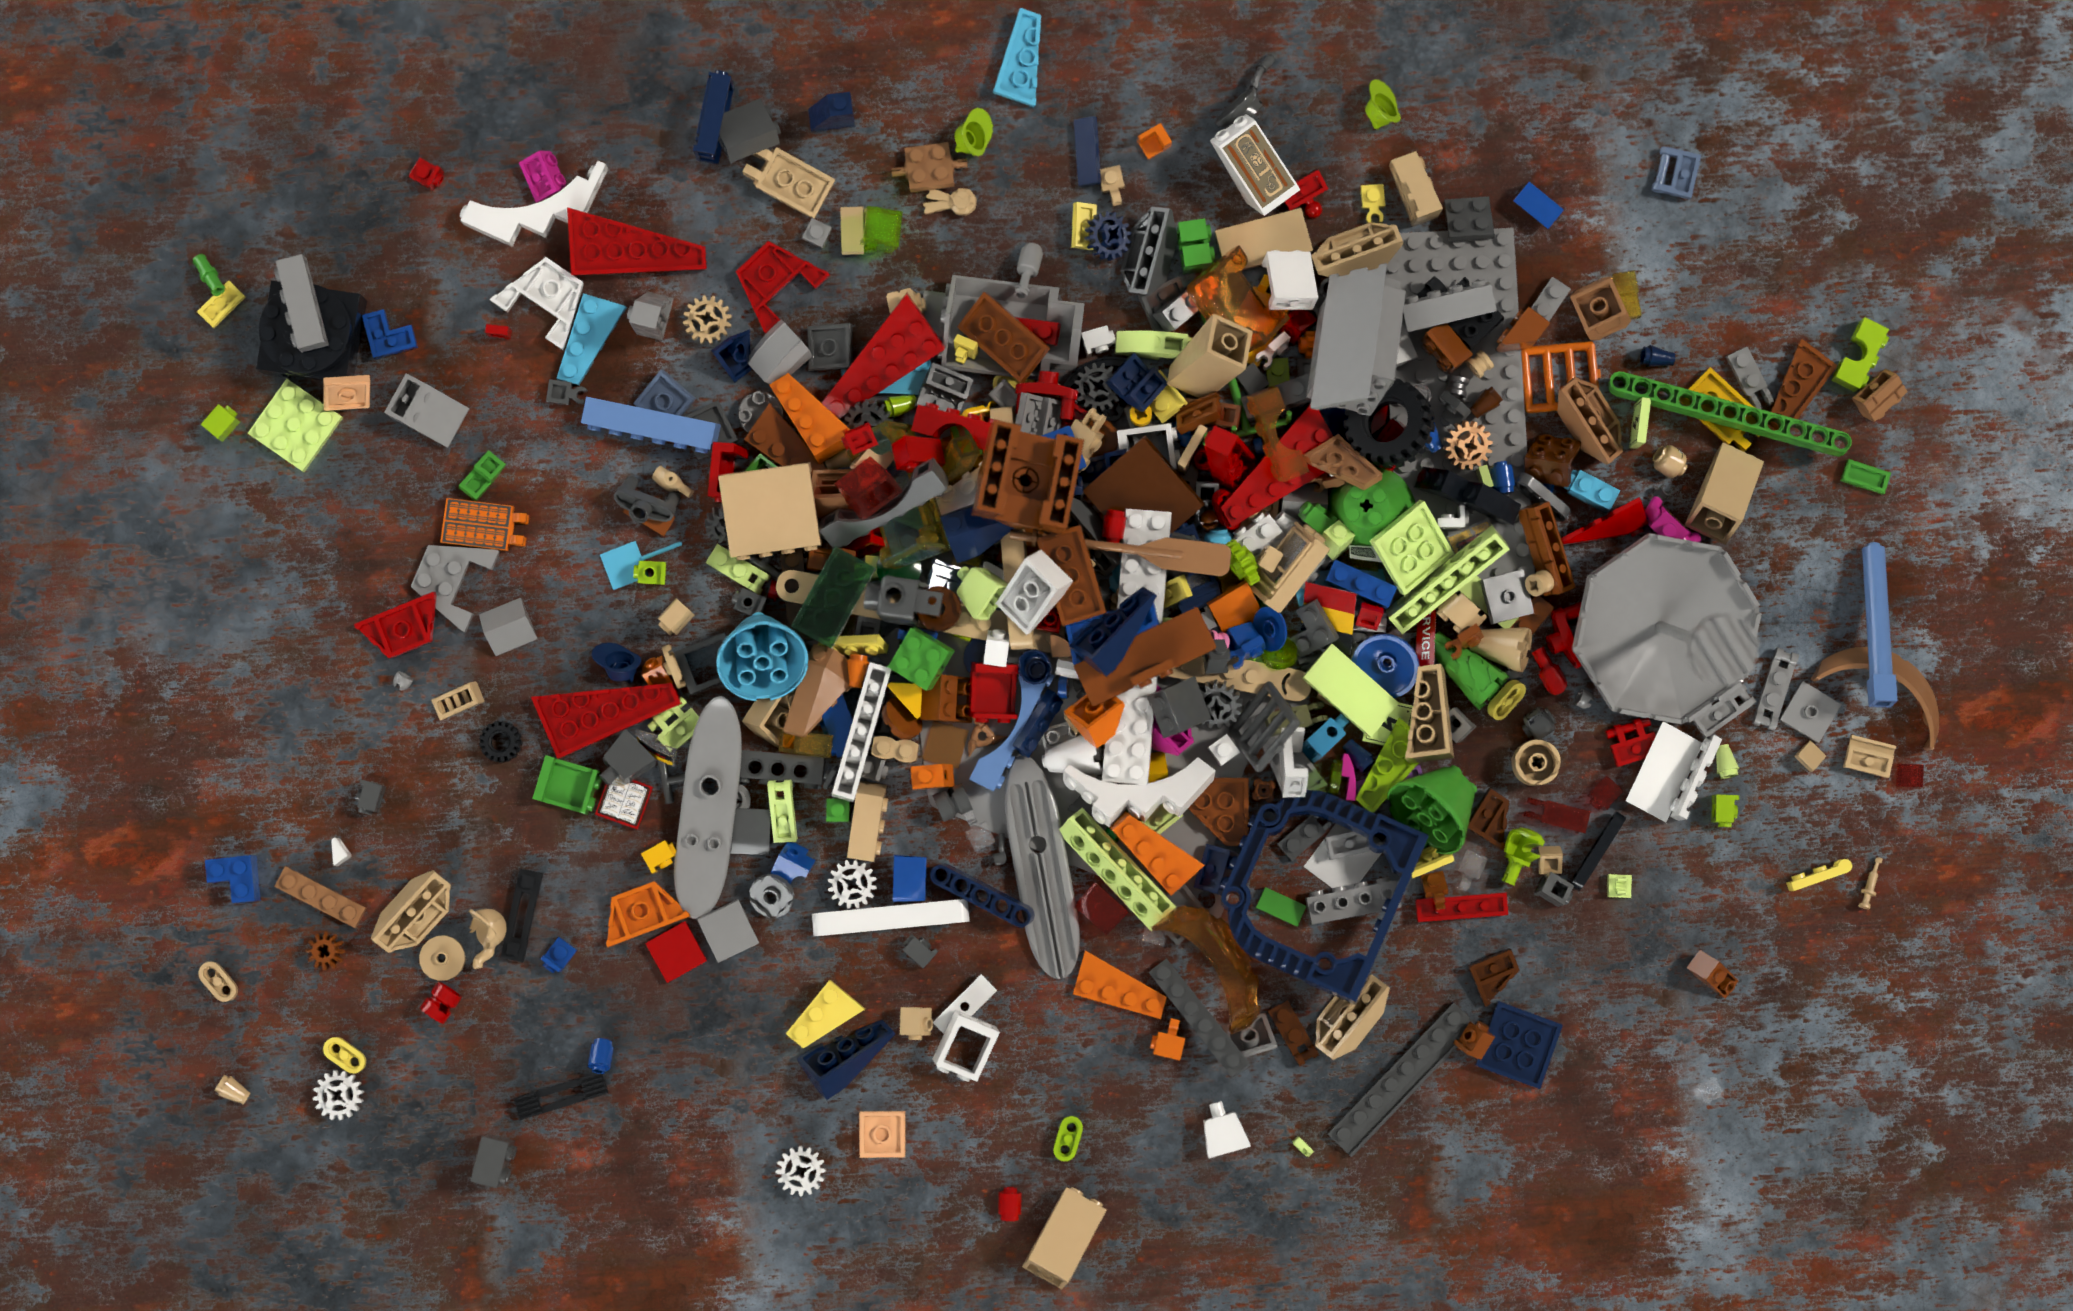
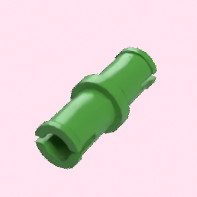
(208, 274)

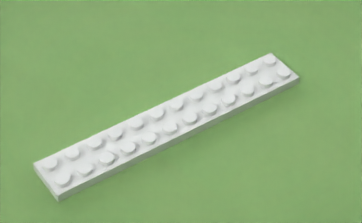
(1129, 750)

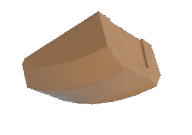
(1600, 308)

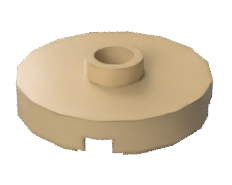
(672, 667)
(454, 959)

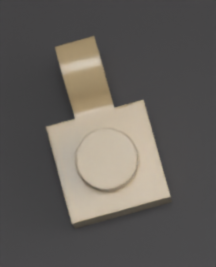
(1112, 182)

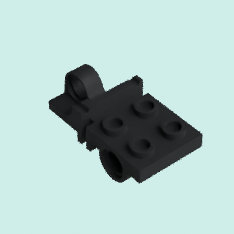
(1470, 329)

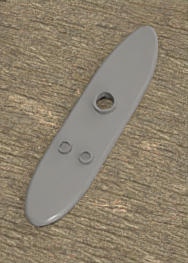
(708, 818)
(1043, 876)

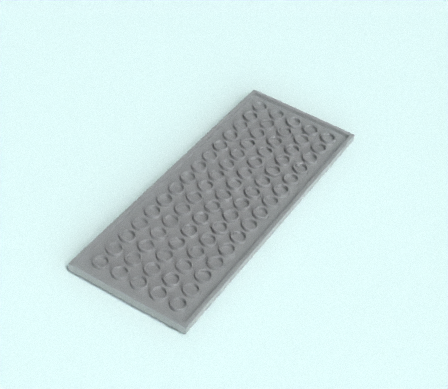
(1495, 262)

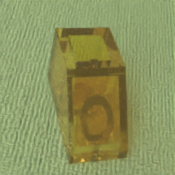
(812, 745)

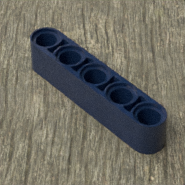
(971, 895)

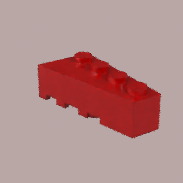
(1228, 458)

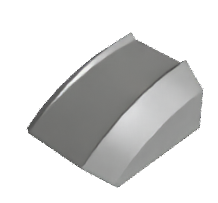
(778, 353)

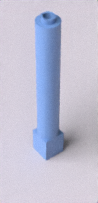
(1882, 682)

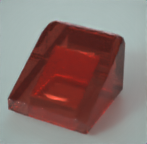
(1910, 775)

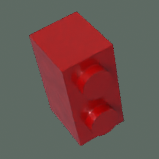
(913, 451)

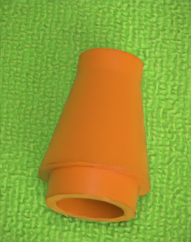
(857, 669)

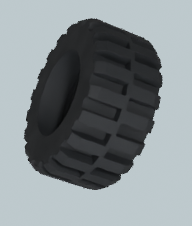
(1408, 443)

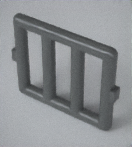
(1278, 745)

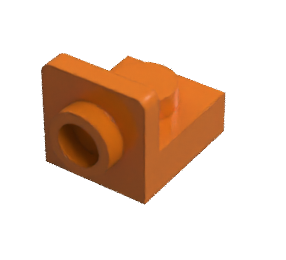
(655, 673)

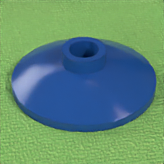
(1271, 628)

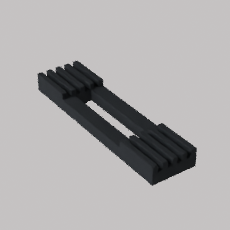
(514, 947)
(529, 1104)

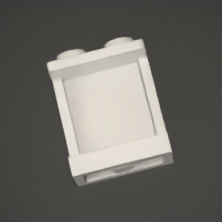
(1291, 280)
(1293, 780)

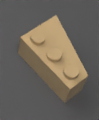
(1415, 188)
(867, 821)

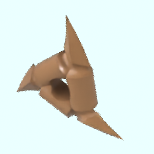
(976, 742)

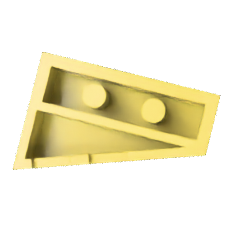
(824, 1014)

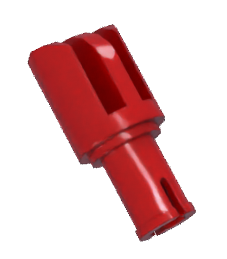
(1550, 673)

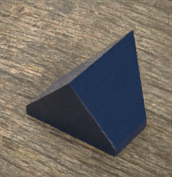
(734, 355)

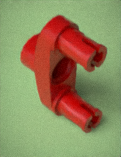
(1048, 385)
(1563, 638)

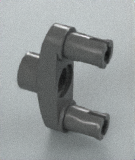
(644, 506)

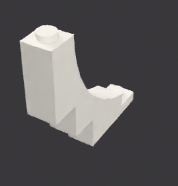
(506, 223)

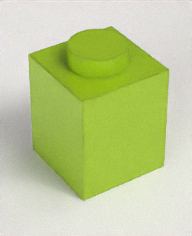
(221, 422)

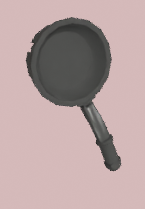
(1248, 101)

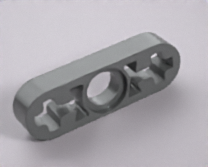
(1538, 493)

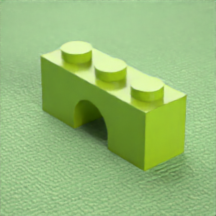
(1870, 338)

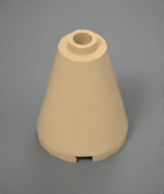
(1506, 647)

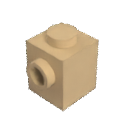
(915, 1022)

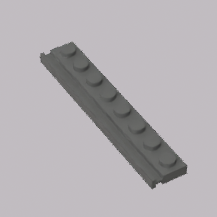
(1400, 1081)

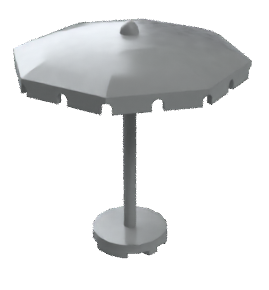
(1667, 629)

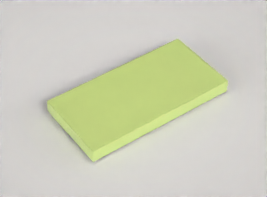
(1350, 690)

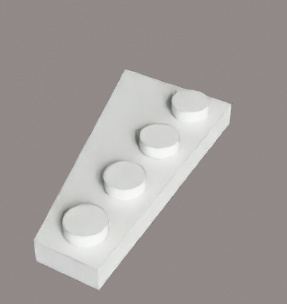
(1688, 796)

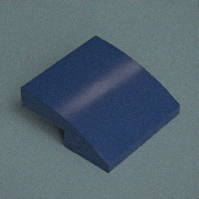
(1136, 383)

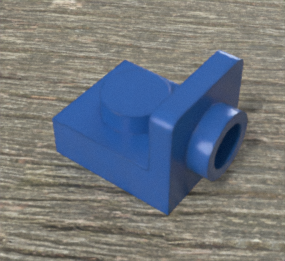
(558, 955)

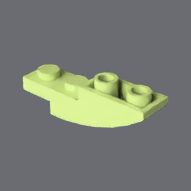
(1151, 344)

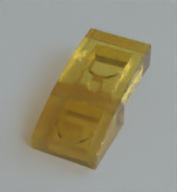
(1628, 289)

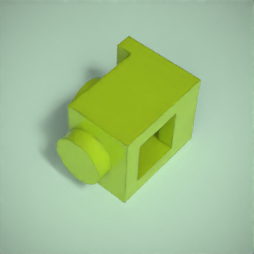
(658, 577)
(1724, 809)

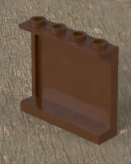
(1143, 482)

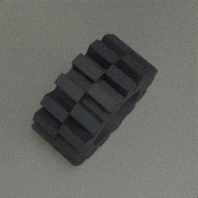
(488, 735)

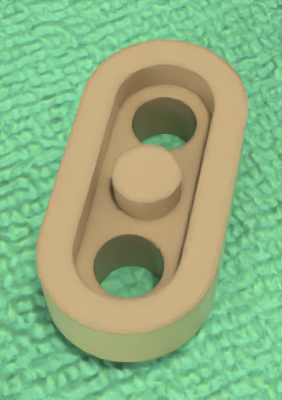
(218, 982)

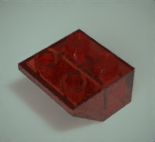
(868, 488)

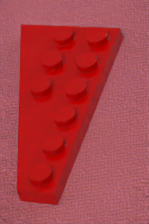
(616, 247)
(891, 353)
(1261, 487)
(590, 716)

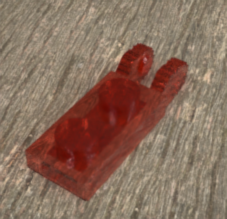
(1560, 815)

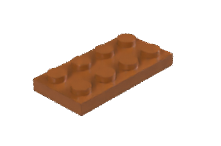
(1003, 337)
(1071, 554)

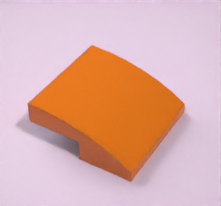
(1234, 607)

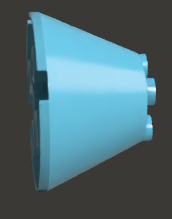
(762, 659)

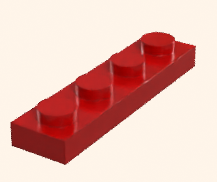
(1463, 907)

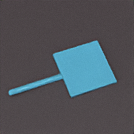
(620, 562)

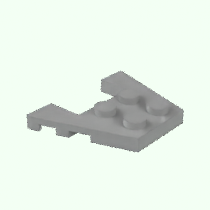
(443, 572)

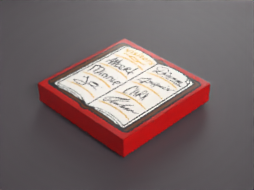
(624, 802)

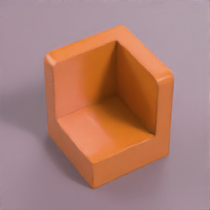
(1154, 141)

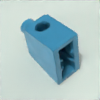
(1320, 742)

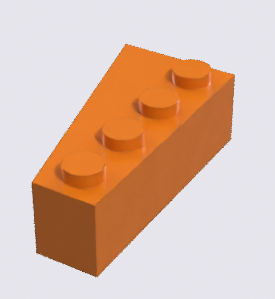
(813, 421)
(1158, 855)

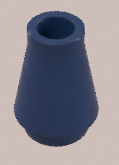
(1653, 356)
(1359, 756)

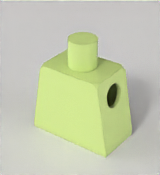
(980, 591)

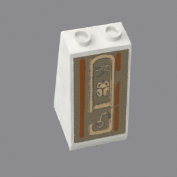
(1254, 165)

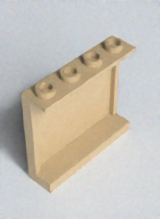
(770, 510)

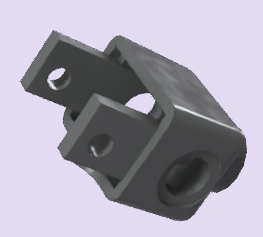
(913, 600)

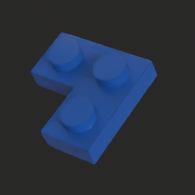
(386, 341)

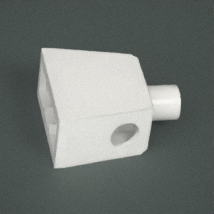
(1223, 1132)

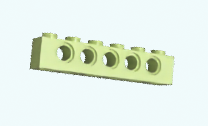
(1447, 579)
(1116, 868)

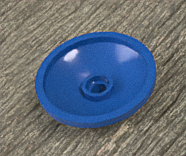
(1395, 677)

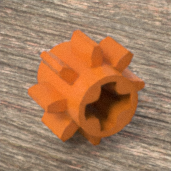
(1306, 344)

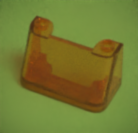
(1228, 294)

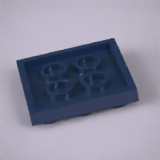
(1520, 1045)

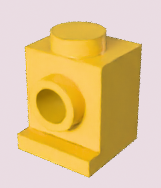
(659, 855)

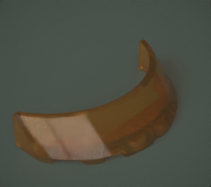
(1229, 960)

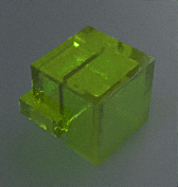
(881, 230)

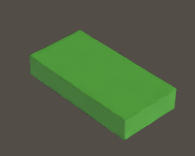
(1865, 476)
(1280, 906)

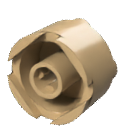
(1460, 612)
(1548, 765)

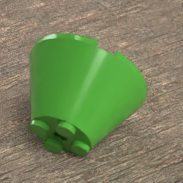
(1389, 500)
(1436, 805)

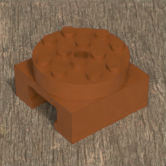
(1044, 461)

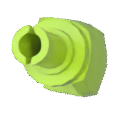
(1518, 851)

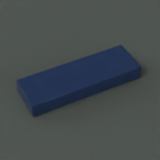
(1087, 151)

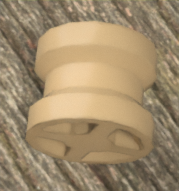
(1479, 364)
(1539, 583)

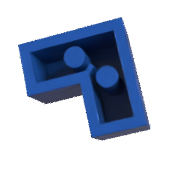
(242, 874)

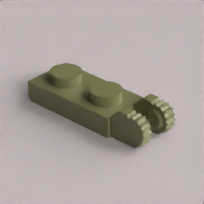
(1303, 715)

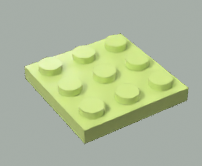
(295, 425)
(1412, 547)

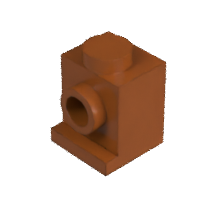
(1475, 1039)

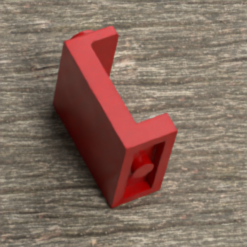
(723, 462)
(993, 692)

